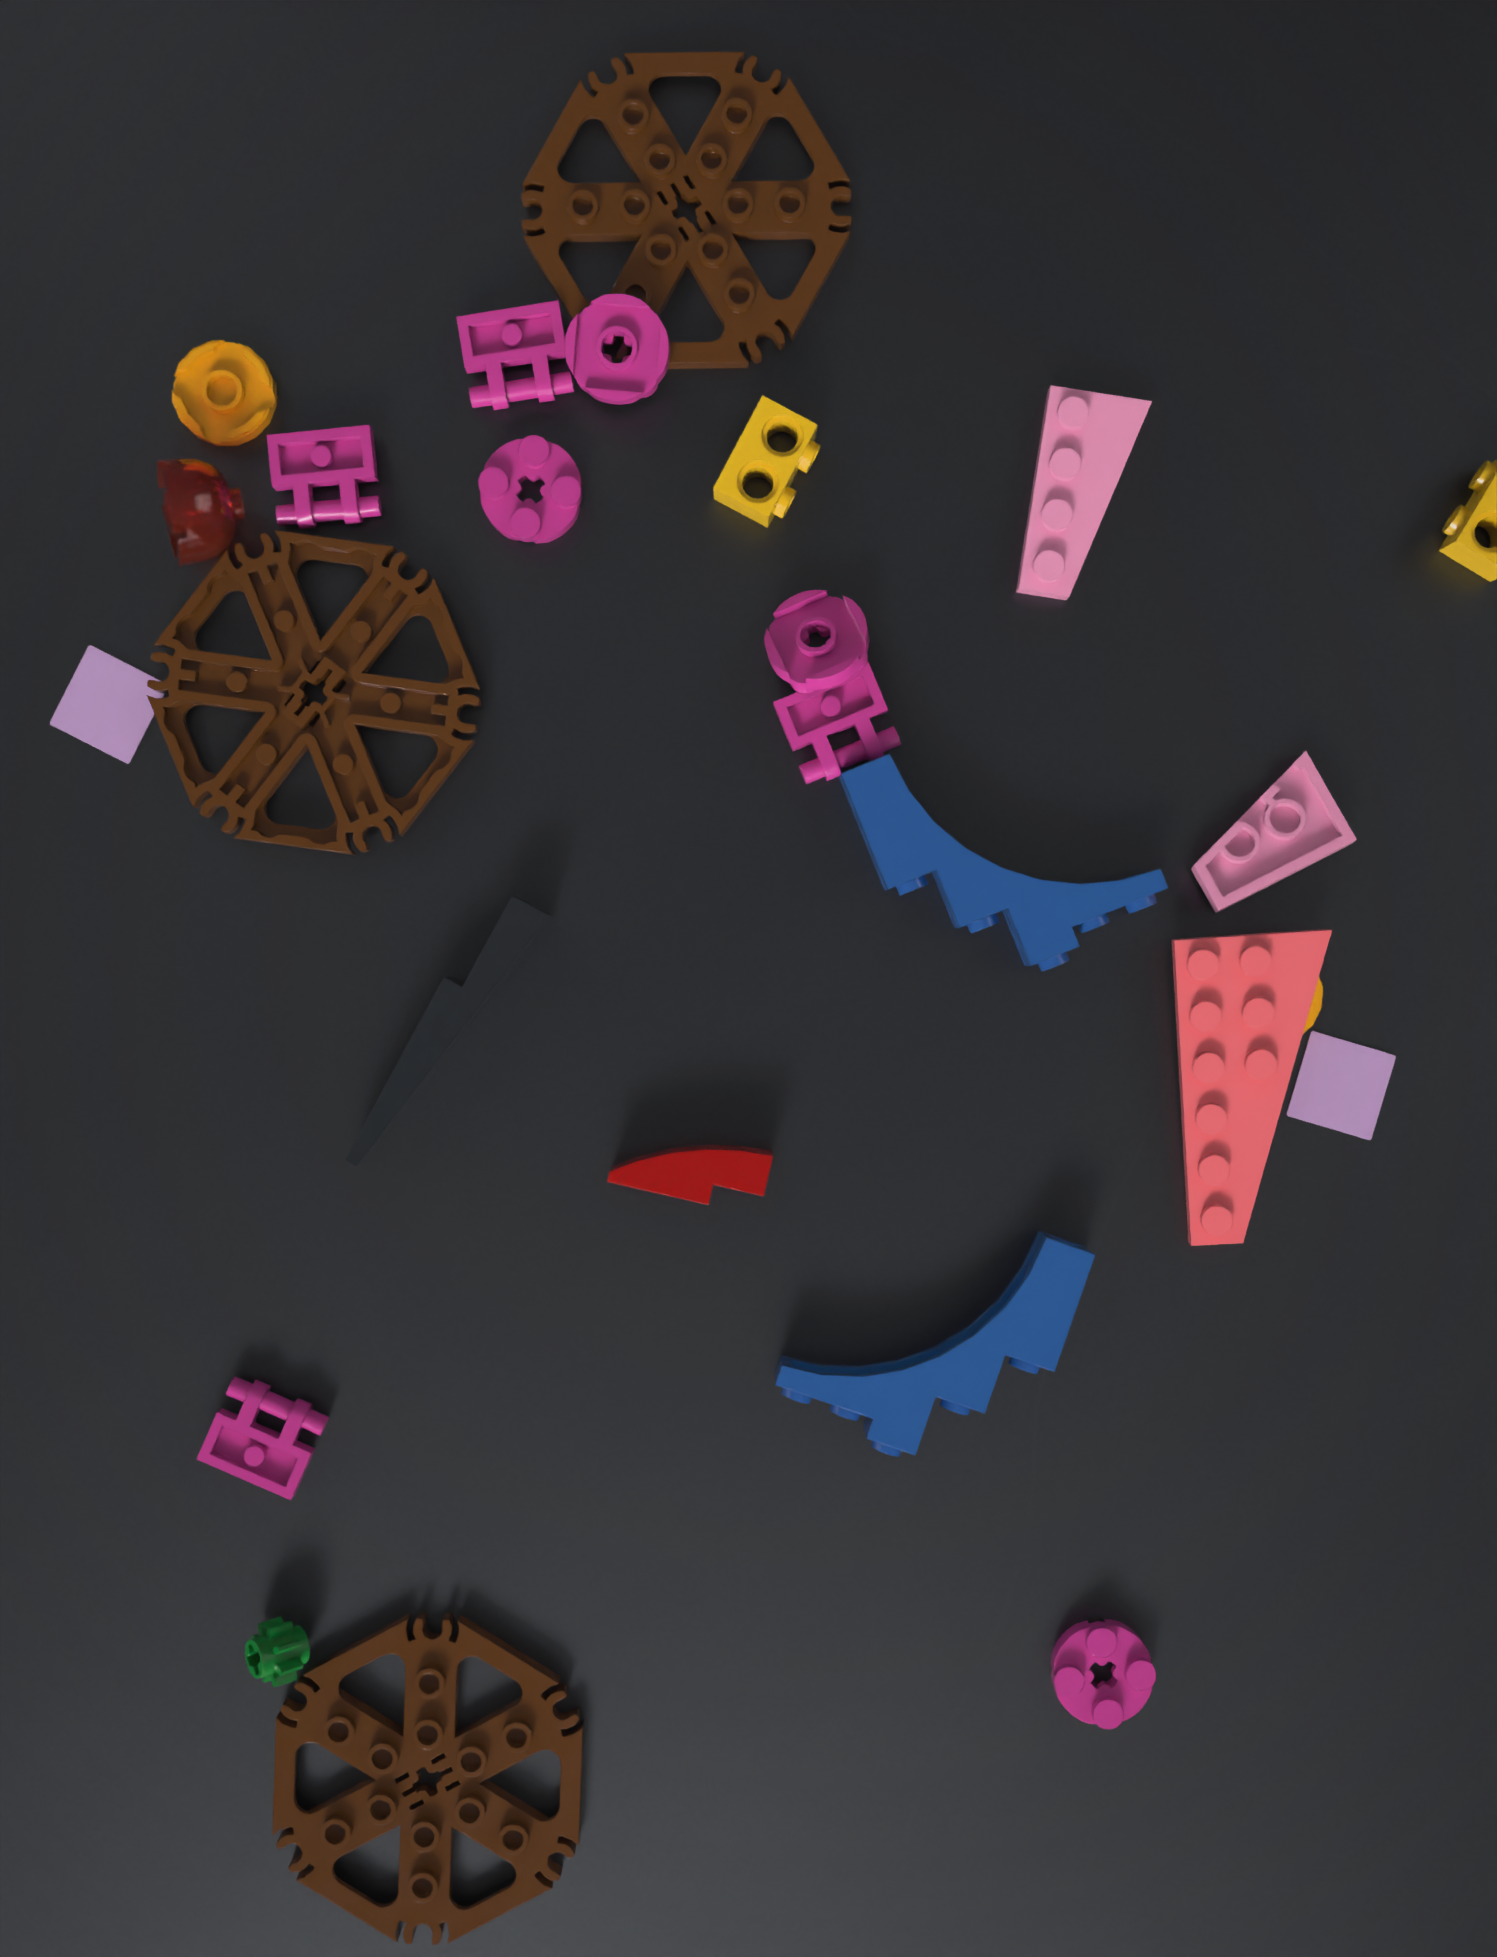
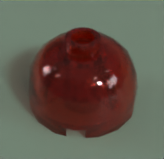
(197, 508)

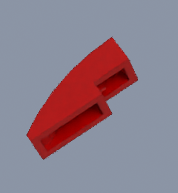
(694, 1170)

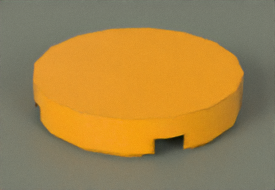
(224, 393)

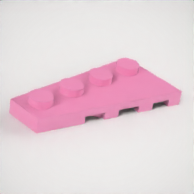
(1075, 475)

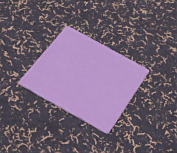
(107, 704)
(1341, 1085)

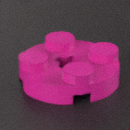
(642, 331)
(532, 460)
(821, 666)
(1107, 1701)

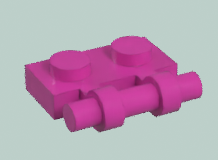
(511, 339)
(320, 460)
(828, 711)
(255, 1451)

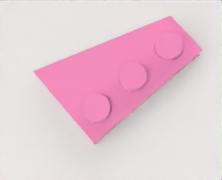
(1275, 838)

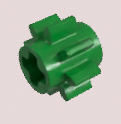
(277, 1651)

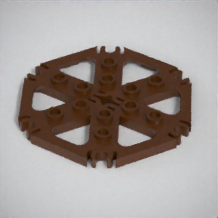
(712, 165)
(303, 658)
(429, 1740)

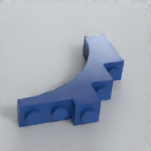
(1038, 912)
(898, 1395)

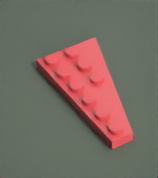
(1237, 1043)

